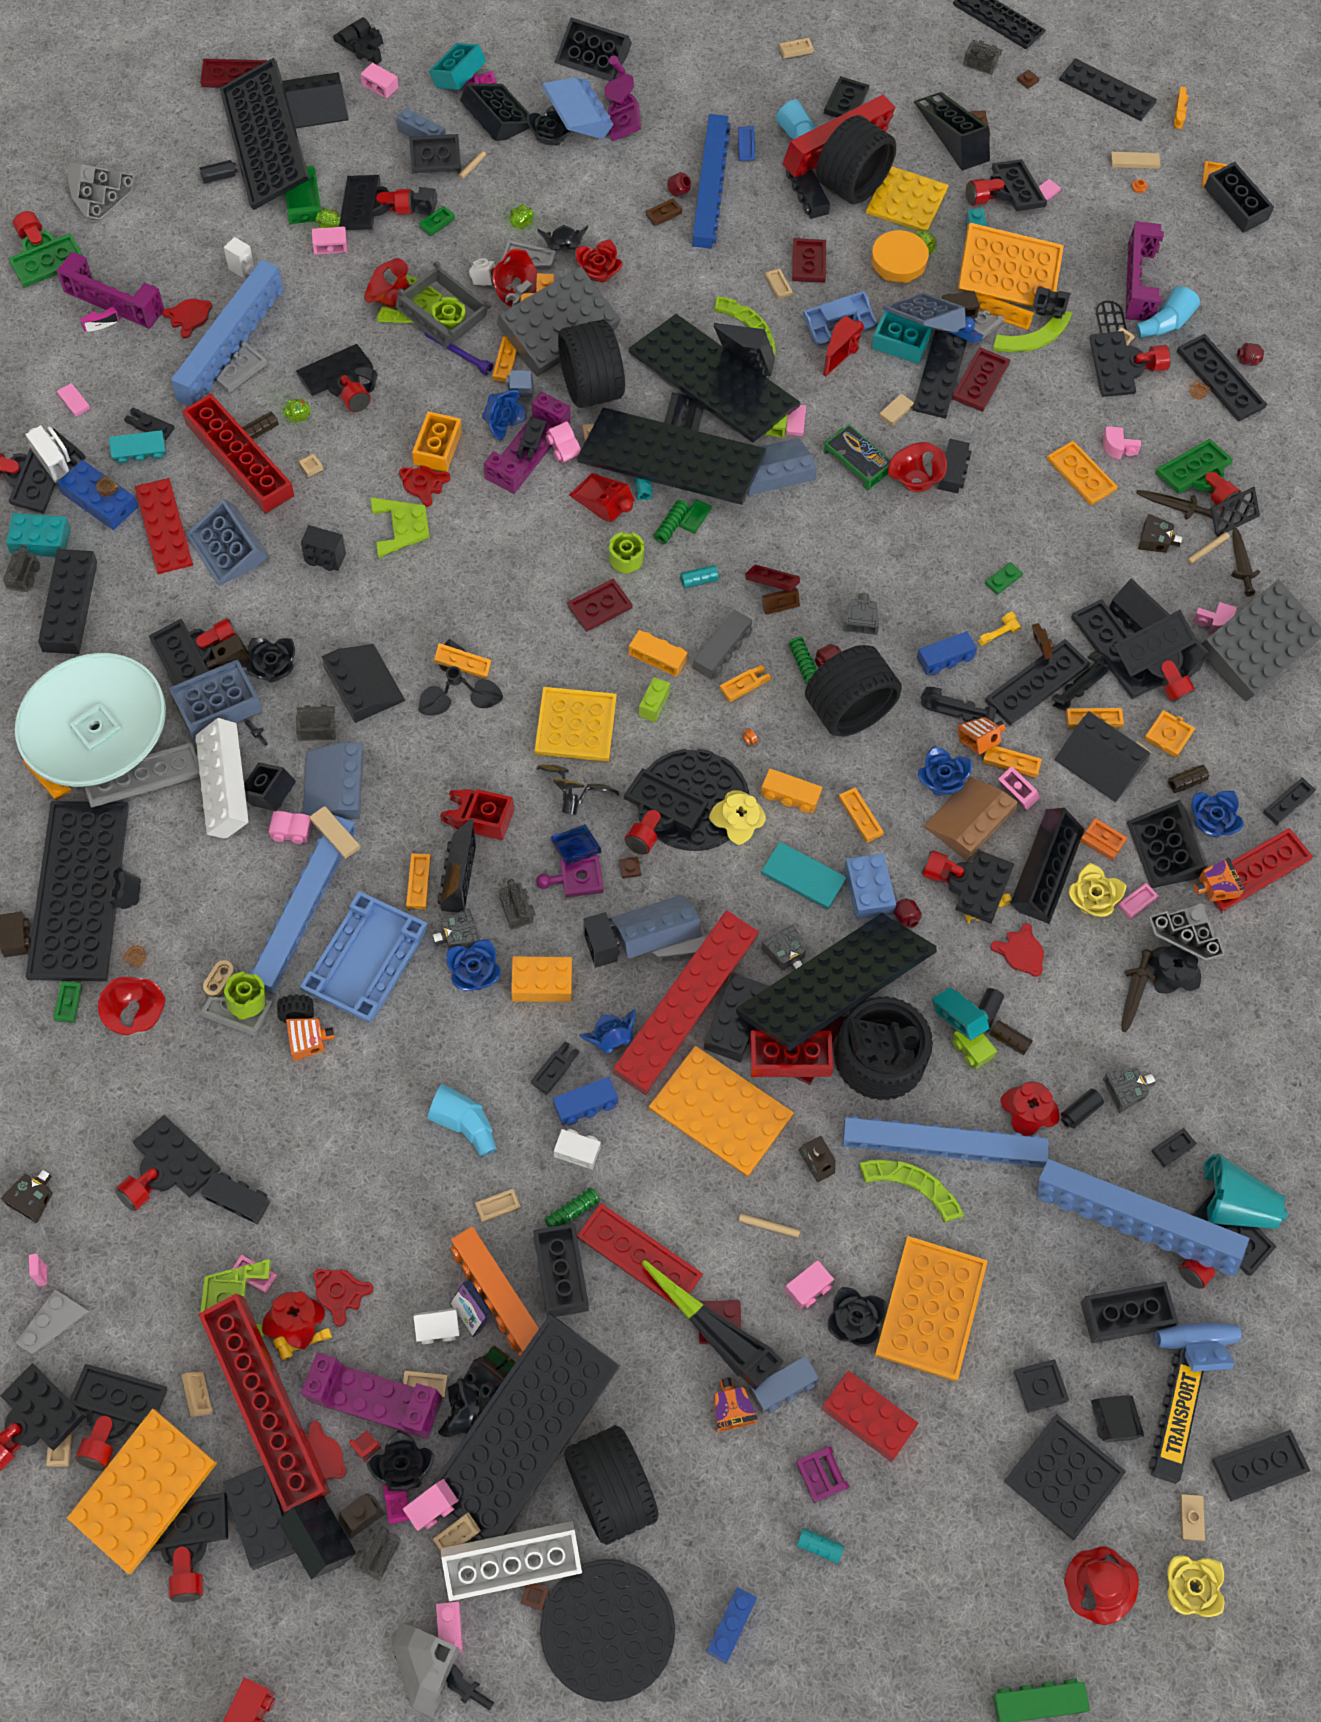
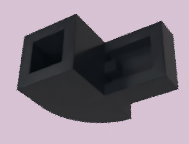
(425, 200)

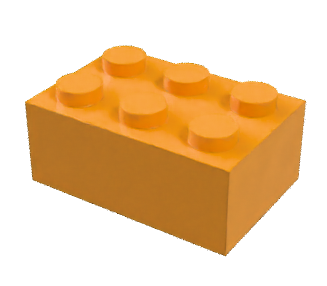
(437, 441)
(542, 979)

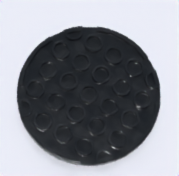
(707, 777)
(607, 1630)

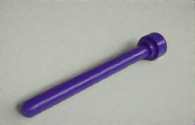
(482, 365)

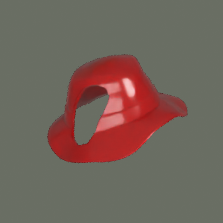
(518, 266)
(382, 291)
(909, 465)
(117, 996)
(1111, 1583)

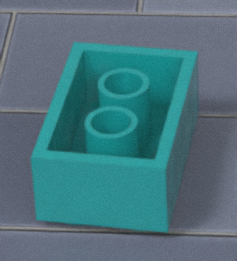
(457, 66)
(901, 337)
(39, 533)

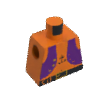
(1219, 882)
(732, 1407)

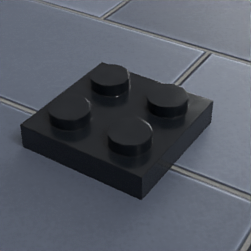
(1041, 1386)

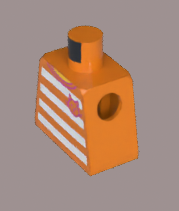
(980, 734)
(307, 1037)

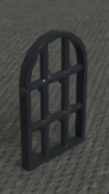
(1106, 314)

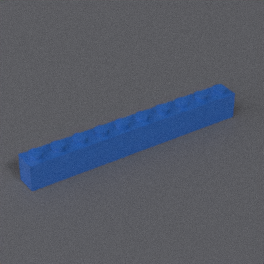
(710, 181)

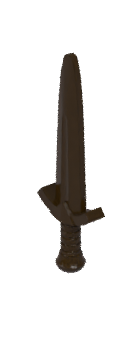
(1176, 503)
(1243, 565)
(1136, 988)

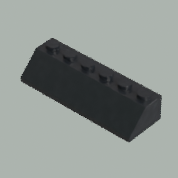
(1140, 610)
(1048, 865)

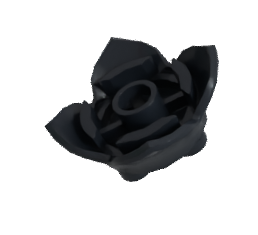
(548, 128)
(563, 237)
(279, 653)
(1171, 978)
(869, 1309)
(464, 1406)
(401, 1452)

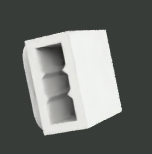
(49, 451)

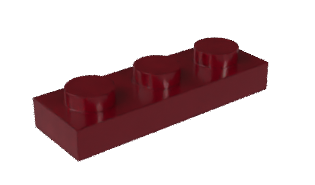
(772, 578)

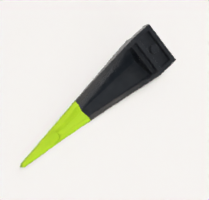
(740, 1351)

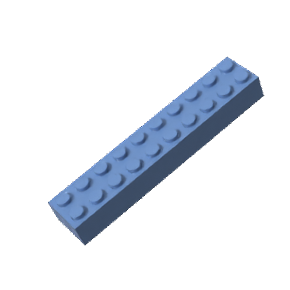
(227, 333)
(1142, 1218)

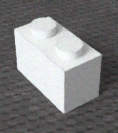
(239, 257)
(577, 1148)
(436, 1325)

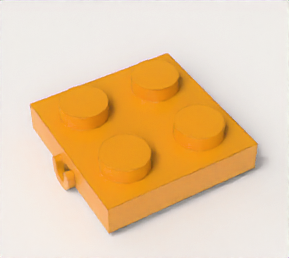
(1169, 733)

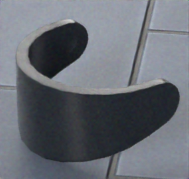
(369, 374)

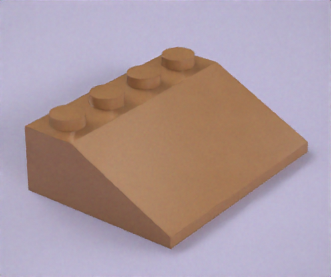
(971, 817)

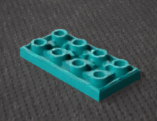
(803, 875)

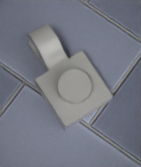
(521, 289)

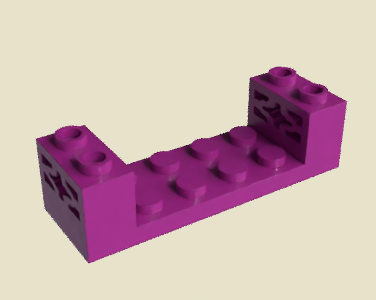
(77, 281)
(1141, 300)
(507, 469)
(371, 1396)

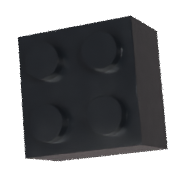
(323, 548)
(268, 786)
(601, 939)

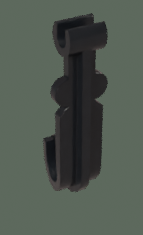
(1084, 681)
(934, 701)

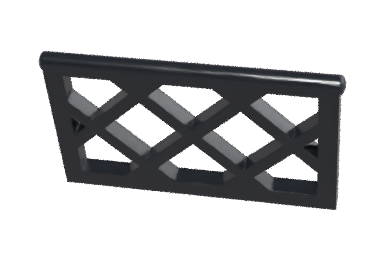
(1244, 518)

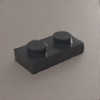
(1173, 1147)

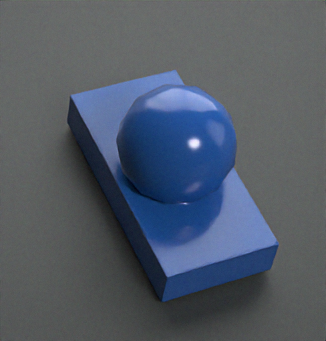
(746, 143)
(967, 332)

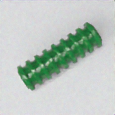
(671, 521)
(802, 657)
(573, 1208)

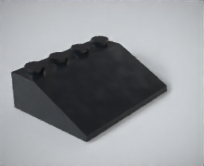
(590, 47)
(316, 100)
(495, 110)
(747, 345)
(362, 680)
(1102, 756)
(1168, 845)
(458, 869)

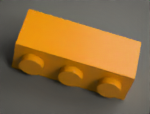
(658, 653)
(791, 791)

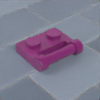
(816, 1478)

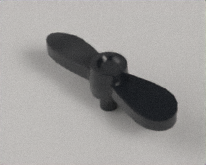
(256, 732)

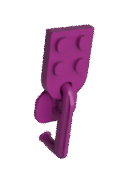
(624, 108)

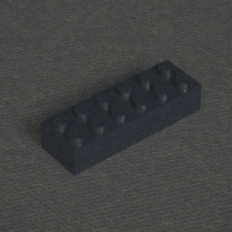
(68, 601)

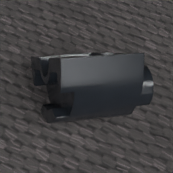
(1051, 302)
(125, 888)

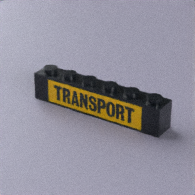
(1177, 1420)

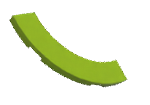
(744, 315)
(1035, 339)
(916, 1178)

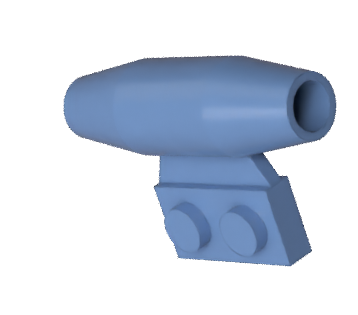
(1202, 1343)

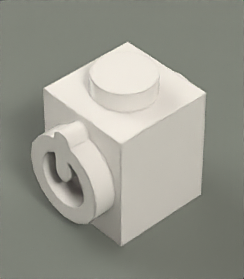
(482, 272)

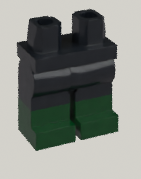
(489, 1371)

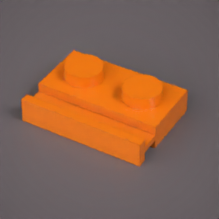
(1103, 839)

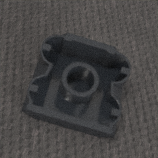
(1117, 1418)

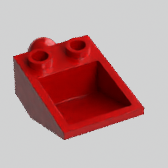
(842, 343)
(604, 496)

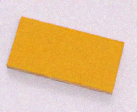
(1082, 472)

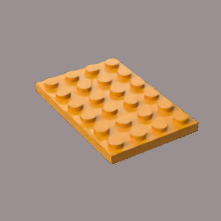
(1008, 265)
(721, 1111)
(931, 1308)
(141, 1491)

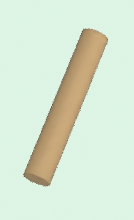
(472, 165)

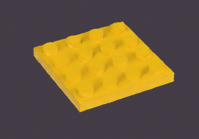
(907, 199)
(575, 724)

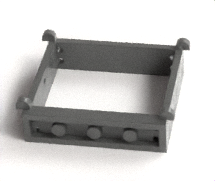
(426, 321)

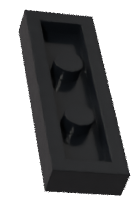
(1289, 801)

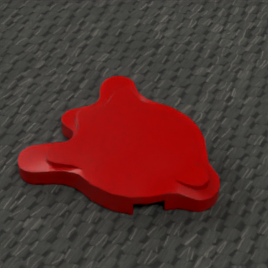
(188, 315)
(423, 482)
(1021, 951)
(338, 1291)
(327, 1452)

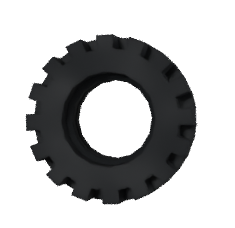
(295, 1007)

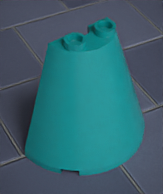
(1241, 1197)

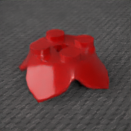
(600, 262)
(1027, 1119)
(296, 1330)

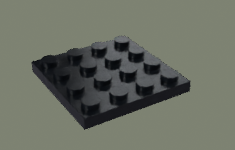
(1065, 1477)

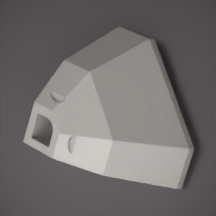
(90, 184)
(1189, 931)
(423, 1666)

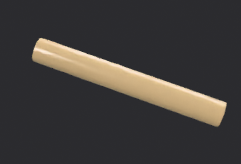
(1208, 548)
(769, 1225)

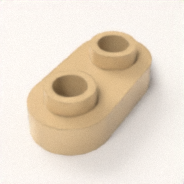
(217, 979)

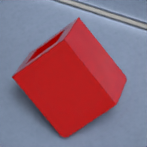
(365, 1446)

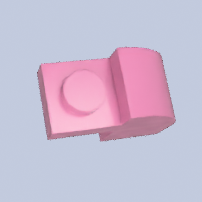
(1116, 445)
(1214, 620)

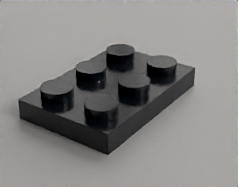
(846, 96)

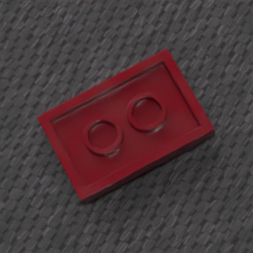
(809, 260)
(599, 605)

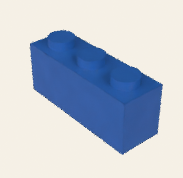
(947, 653)
(585, 1101)
(731, 1625)

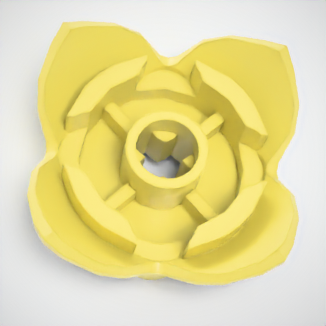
(738, 828)
(1093, 880)
(1207, 1575)

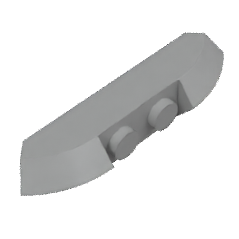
(677, 952)

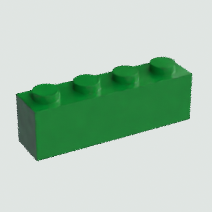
(1041, 1702)

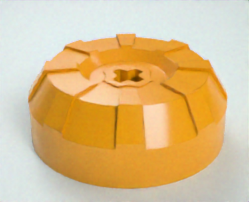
(899, 256)

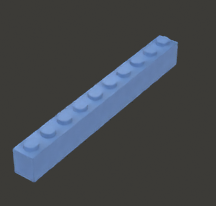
(299, 910)
(945, 1142)

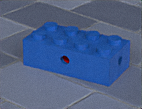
(80, 487)

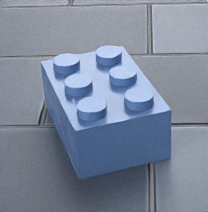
(869, 886)

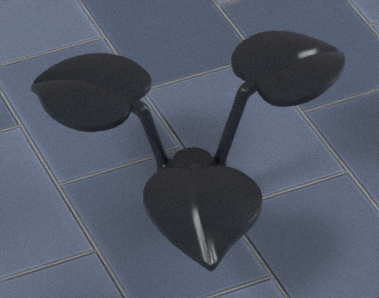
(435, 702)
(571, 800)

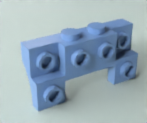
(826, 316)

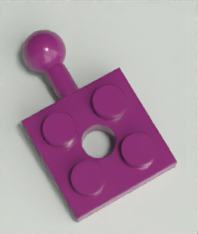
(572, 885)

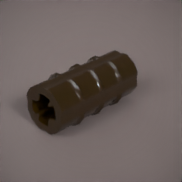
(261, 425)
(1188, 778)
(1011, 1037)

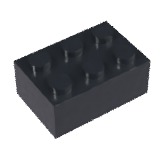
(435, 153)
(317, 1537)

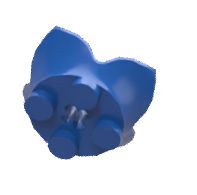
(503, 411)
(944, 773)
(1224, 806)
(480, 954)
(611, 1032)

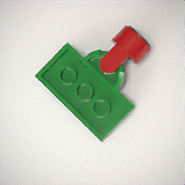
(41, 251)
(1202, 470)

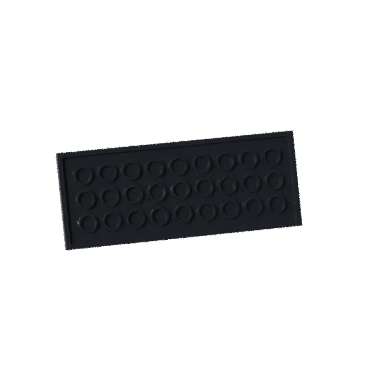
(264, 134)
(714, 377)
(672, 455)
(72, 907)
(835, 981)
(526, 1427)

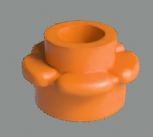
(1139, 186)
(749, 736)

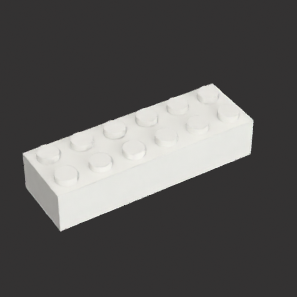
(221, 778)
(510, 1561)

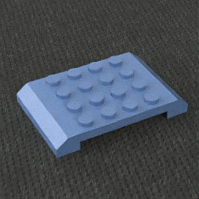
(365, 957)

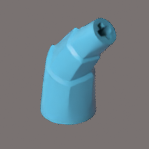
(794, 119)
(1172, 315)
(462, 1115)

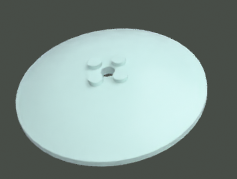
(75, 696)

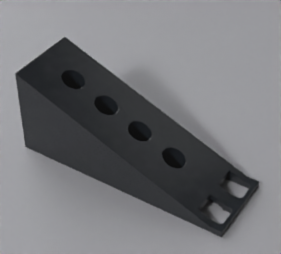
(958, 130)

